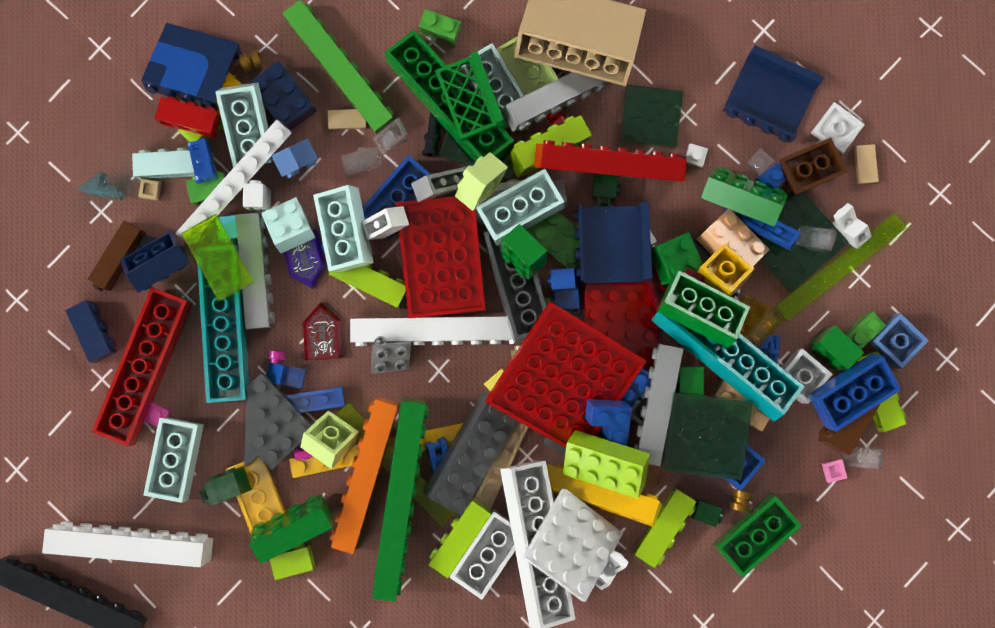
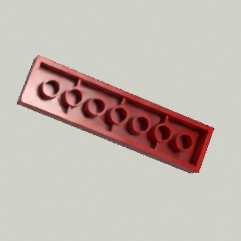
(142, 367)

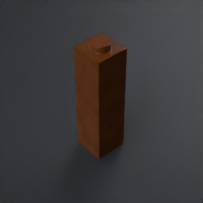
(110, 266)

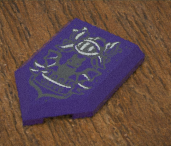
(306, 261)

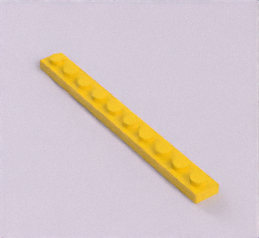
(311, 466)

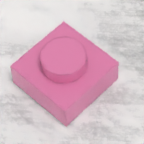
(834, 470)

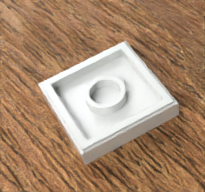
(839, 126)

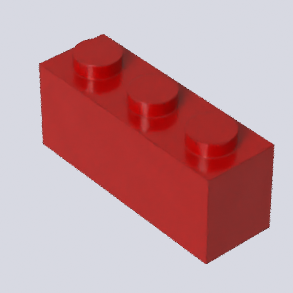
(188, 116)

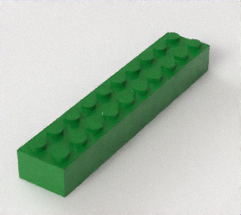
(398, 500)

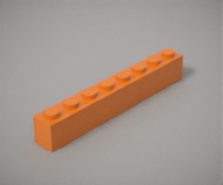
(365, 474)

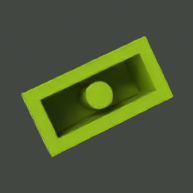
(293, 562)

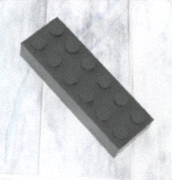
(520, 297)
(469, 456)

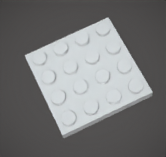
(573, 545)

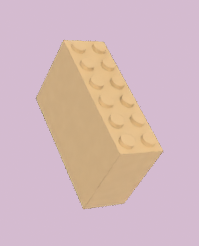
(582, 37)

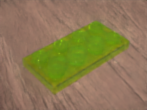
(217, 257)

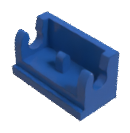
(202, 161)

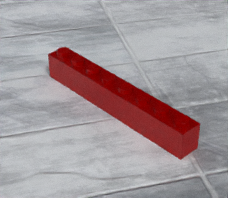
(609, 162)

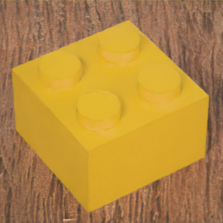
(726, 270)

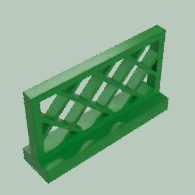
(486, 95)

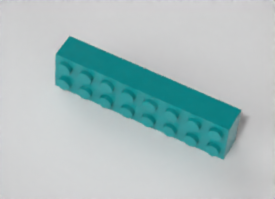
(223, 344)
(741, 367)

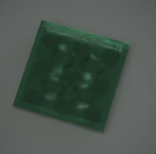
(651, 116)

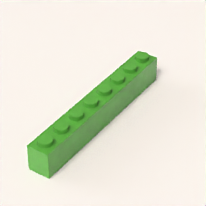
(338, 67)

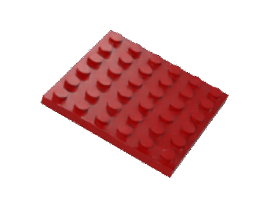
(557, 372)

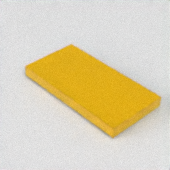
(263, 499)

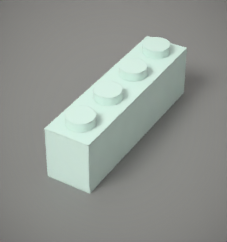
(162, 164)

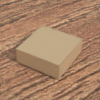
(150, 189)

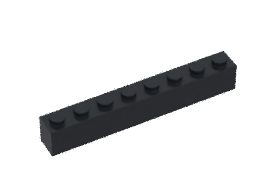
(65, 597)

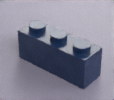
(91, 331)

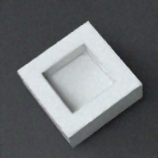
(696, 155)

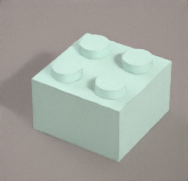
(288, 225)

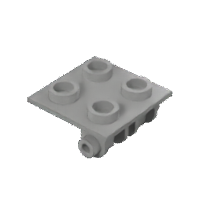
(390, 356)

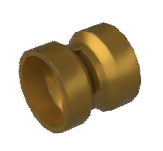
(251, 61)
(741, 500)

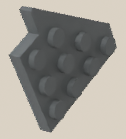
(271, 423)

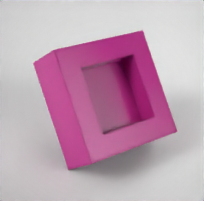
(156, 412)
(301, 453)

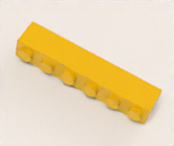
(643, 509)

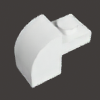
(851, 227)
(614, 565)

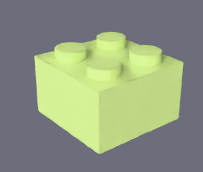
(480, 180)
(329, 439)

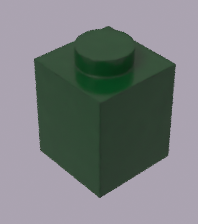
(707, 513)

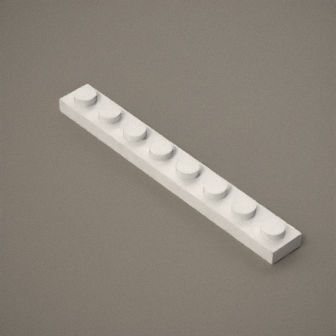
(240, 174)

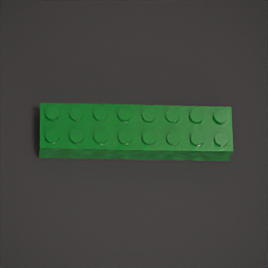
(416, 66)

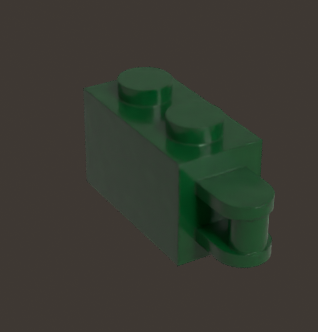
(605, 188)
(225, 487)

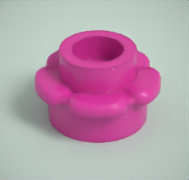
(276, 357)

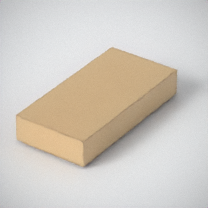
(345, 120)
(866, 164)

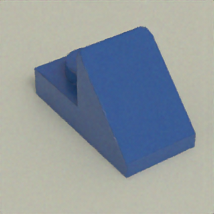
(286, 375)

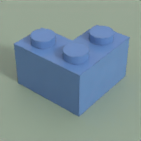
(295, 157)

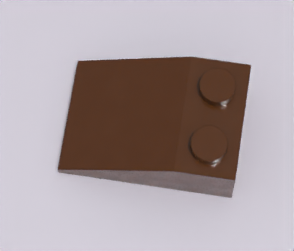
(813, 166)
(846, 438)

